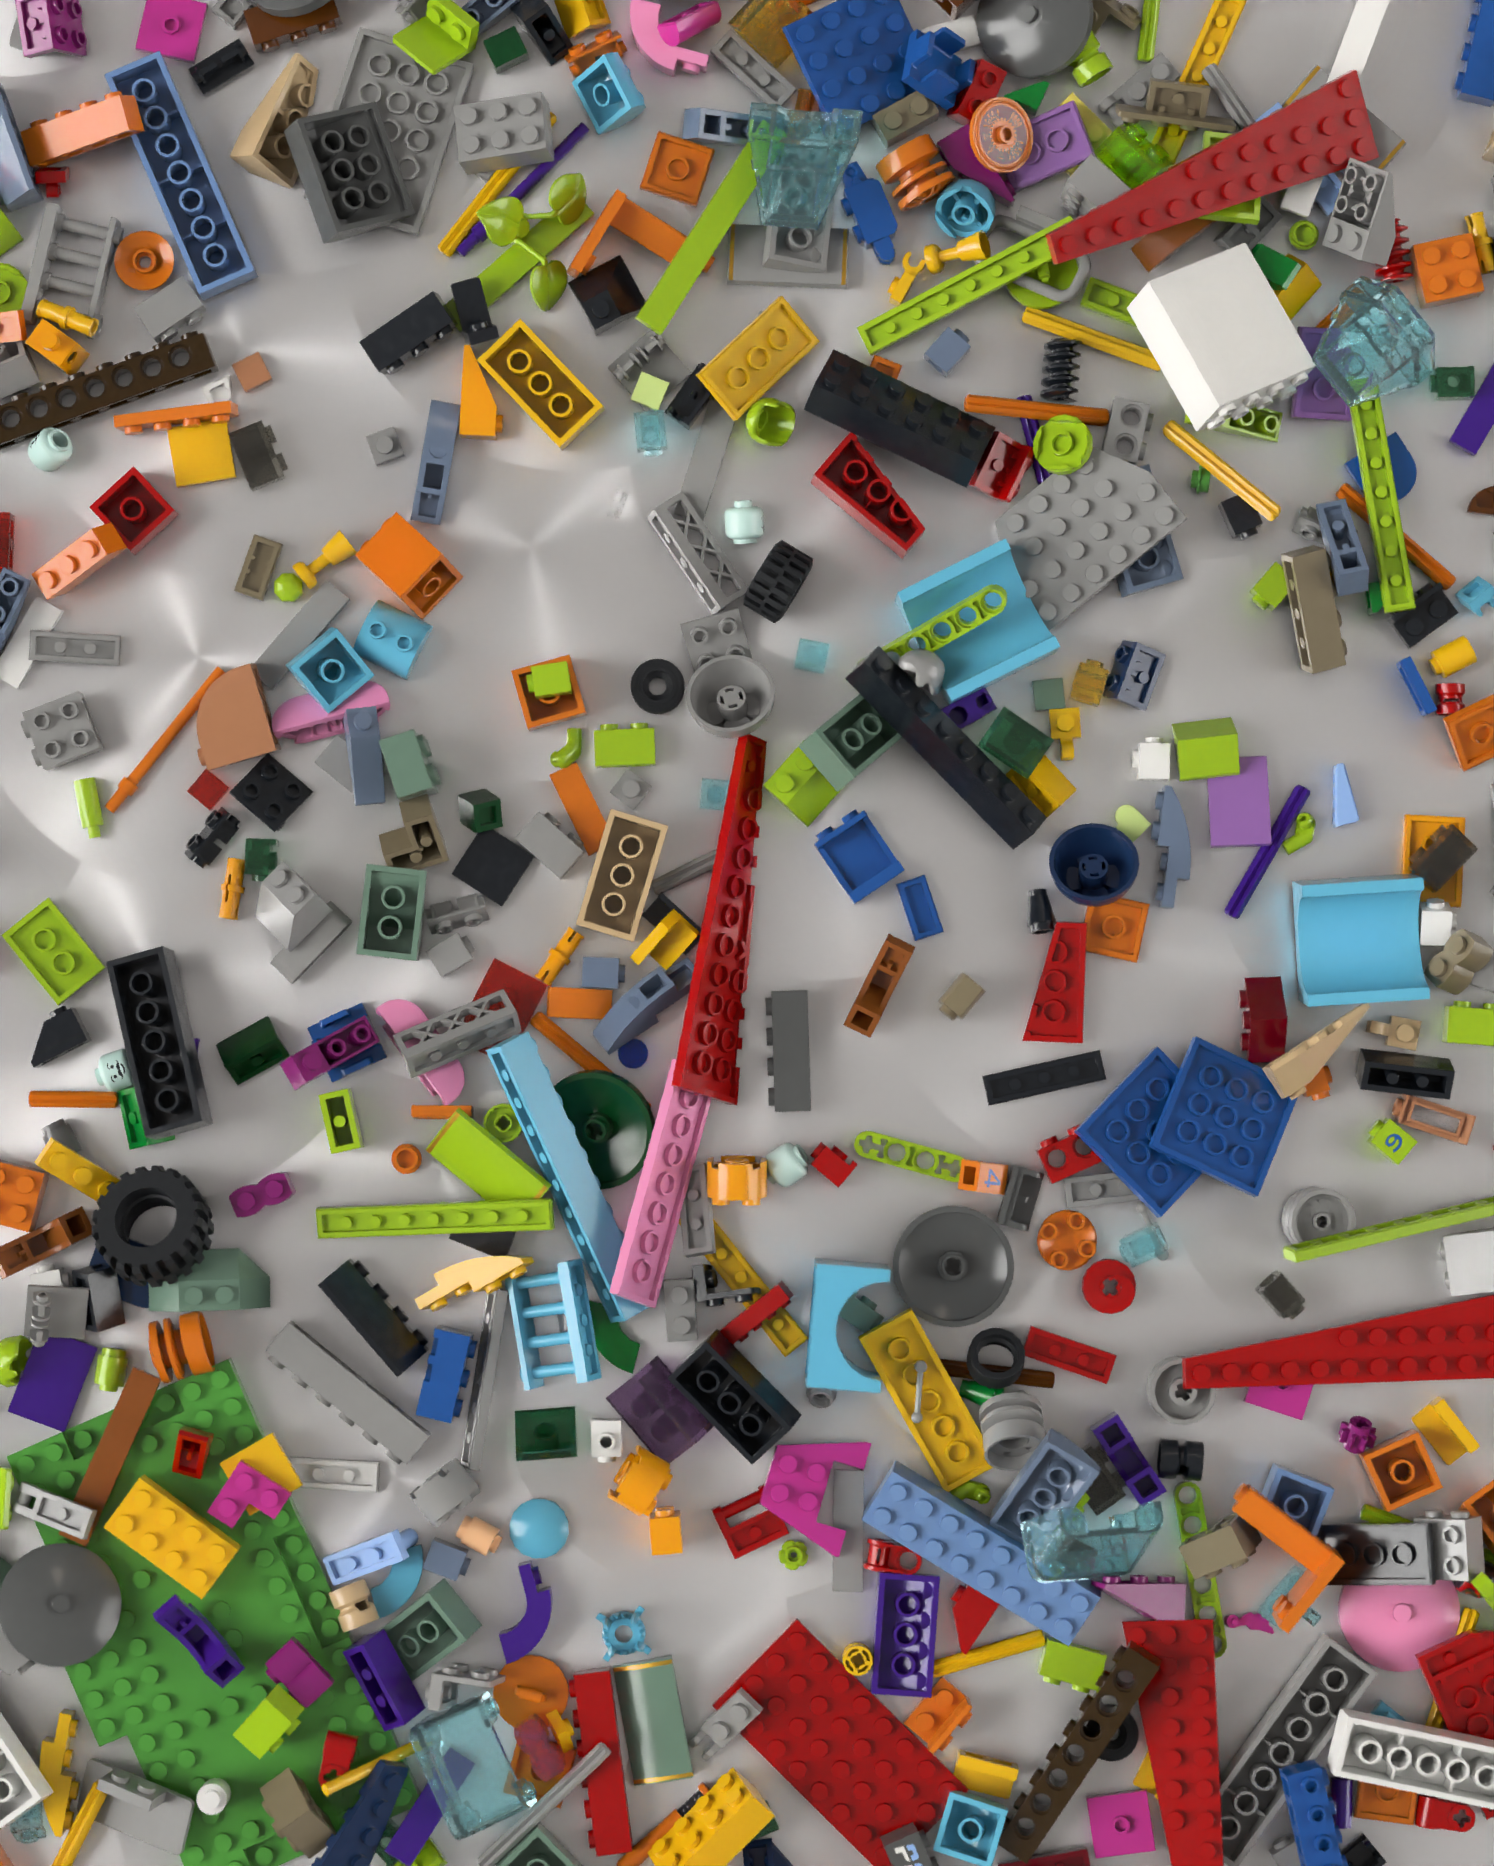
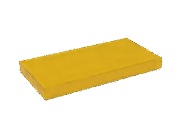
(757, 358)

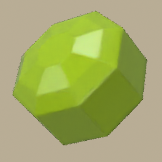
(288, 587)

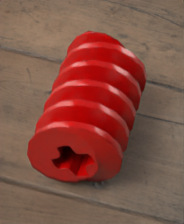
(1394, 270)

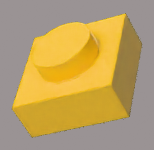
(561, 1730)

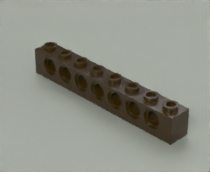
(200, 364)
(1143, 1666)

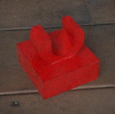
(53, 178)

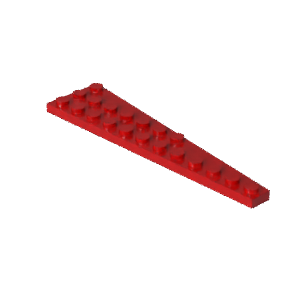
(720, 973)

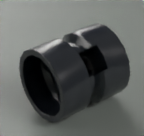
(1180, 1459)

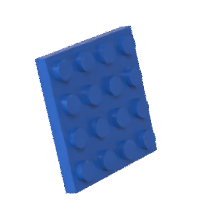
(853, 54)
(1222, 1118)
(1123, 1129)

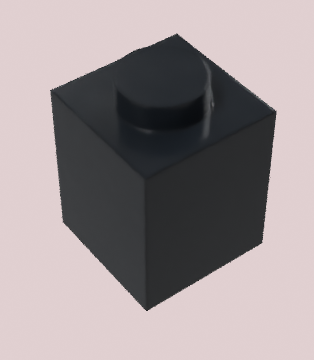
(1240, 517)

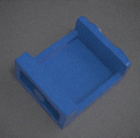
(858, 856)

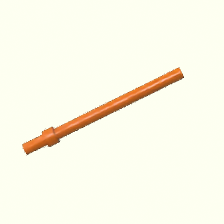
(127, 786)

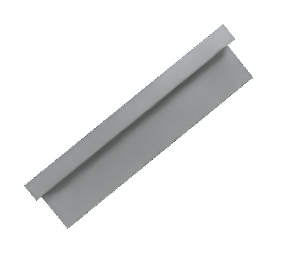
(689, 560)
(460, 1037)

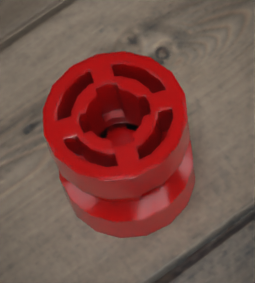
(1449, 691)

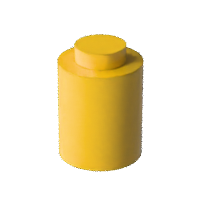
(1452, 657)

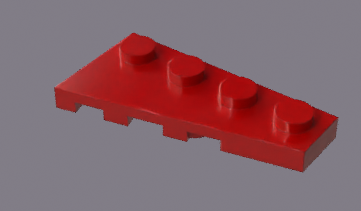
(1060, 995)

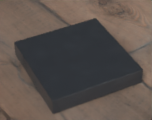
(493, 865)

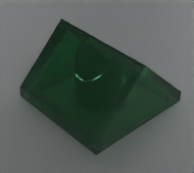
(1015, 742)
(546, 1434)

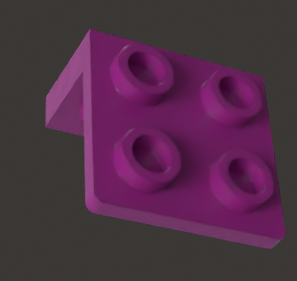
(51, 27)

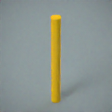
(365, 1770)

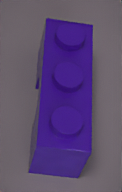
(1128, 1458)

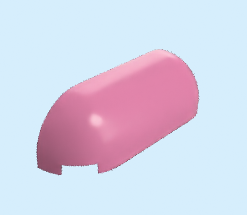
(307, 721)
(445, 1080)

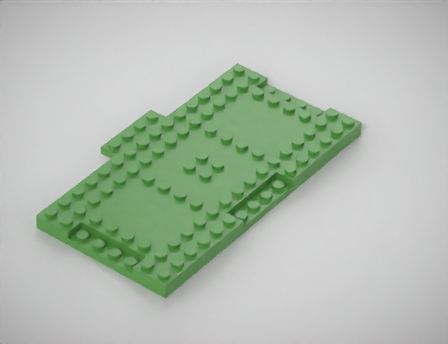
(269, 1592)

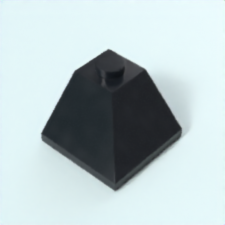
(607, 295)

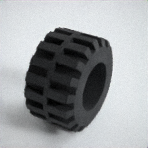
(778, 581)

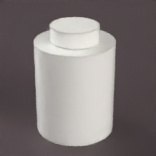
(213, 1796)

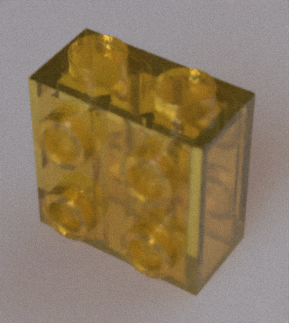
(762, 23)

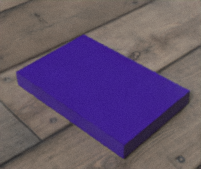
(52, 1381)

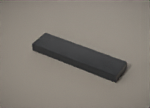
(1044, 1077)

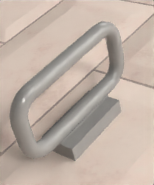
(1026, 224)

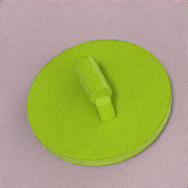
(1055, 275)

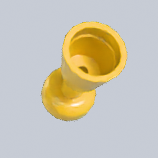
(968, 249)
(334, 552)

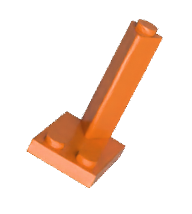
(635, 224)
(1300, 1543)

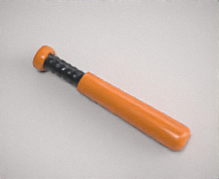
(640, 1850)

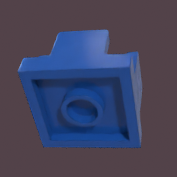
(935, 68)
(337, 1021)

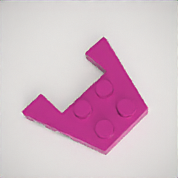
(798, 1484)

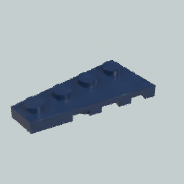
(367, 1819)

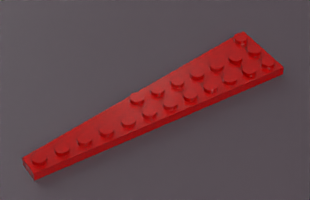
(1277, 152)
(1409, 1346)
(1183, 1735)

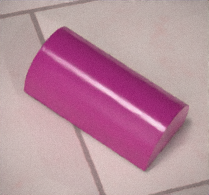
(690, 22)

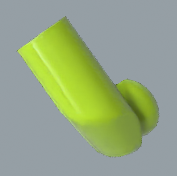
(570, 752)
(1303, 833)

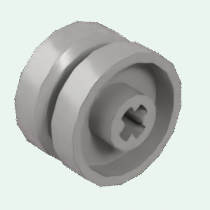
(1308, 1204)
(1175, 1408)

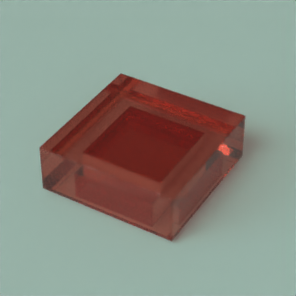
(208, 789)

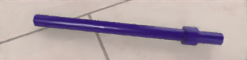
(478, 231)

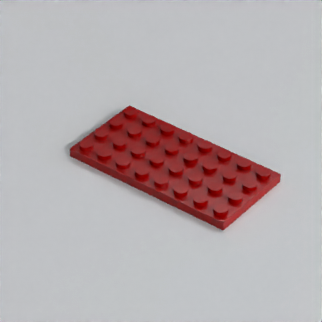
(840, 1744)

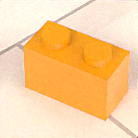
(666, 1531)

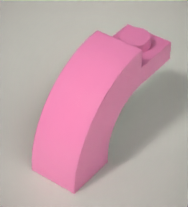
(665, 58)

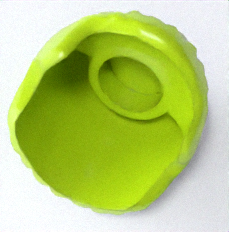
(770, 422)
(13, 1359)

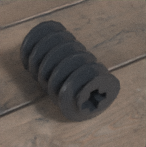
(1060, 370)

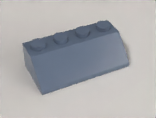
(17, 178)

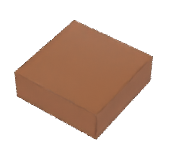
(252, 372)

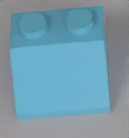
(330, 669)

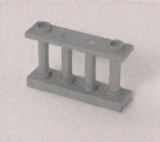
(48, 250)

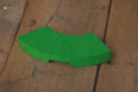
(612, 1341)

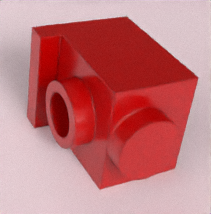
(832, 1163)

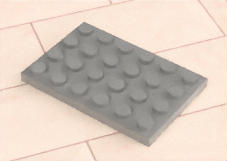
(413, 108)

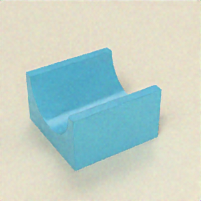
(993, 648)
(1358, 940)
(832, 1286)

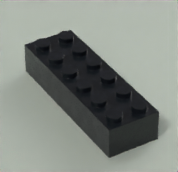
(899, 418)
(159, 1043)

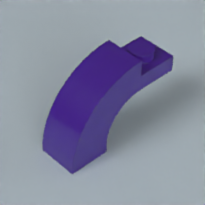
(529, 1631)
(200, 1639)

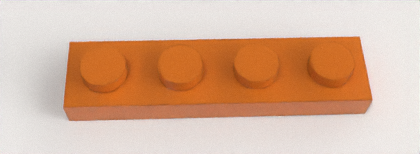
(187, 415)

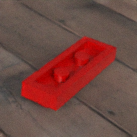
(1069, 1354)

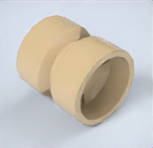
(354, 1605)

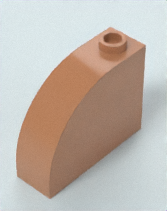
(235, 720)

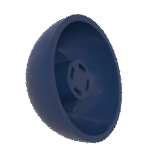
(1093, 864)

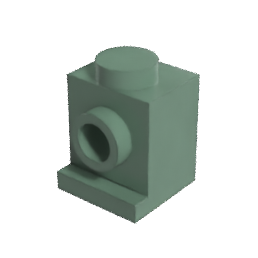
(861, 1313)

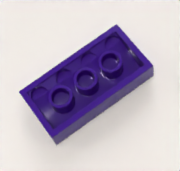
(904, 1634)

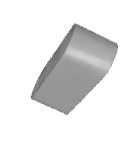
(297, 962)

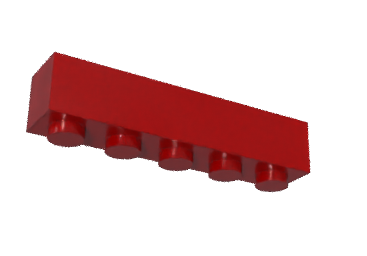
(753, 1316)

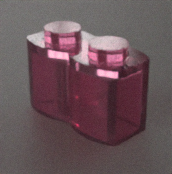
(534, 1740)

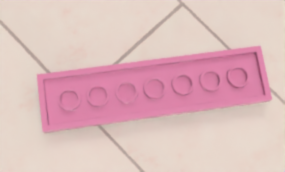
(660, 1194)

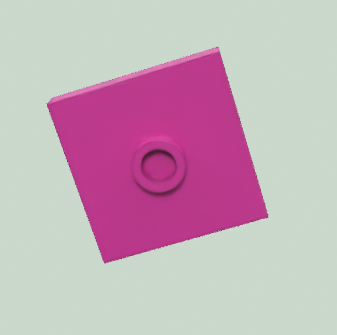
(172, 28)
(1287, 1400)
(1121, 1823)

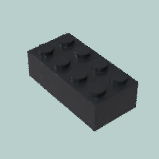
(734, 1396)

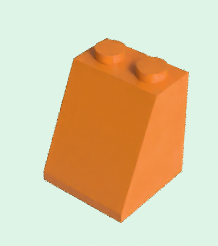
(409, 565)

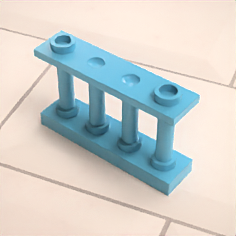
(579, 1323)

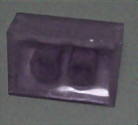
(659, 1411)

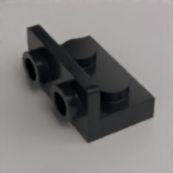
(1430, 613)

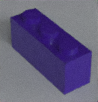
(384, 1680)

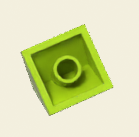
(1206, 749)

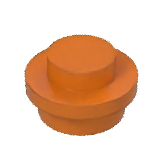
(406, 1158)

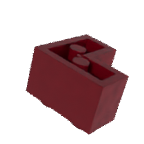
(1263, 1019)

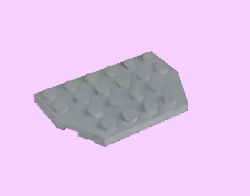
(1085, 531)

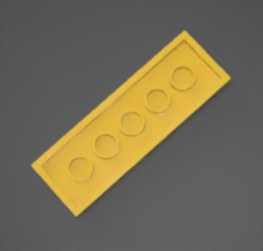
(947, 1428)

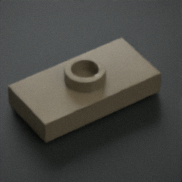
(258, 567)

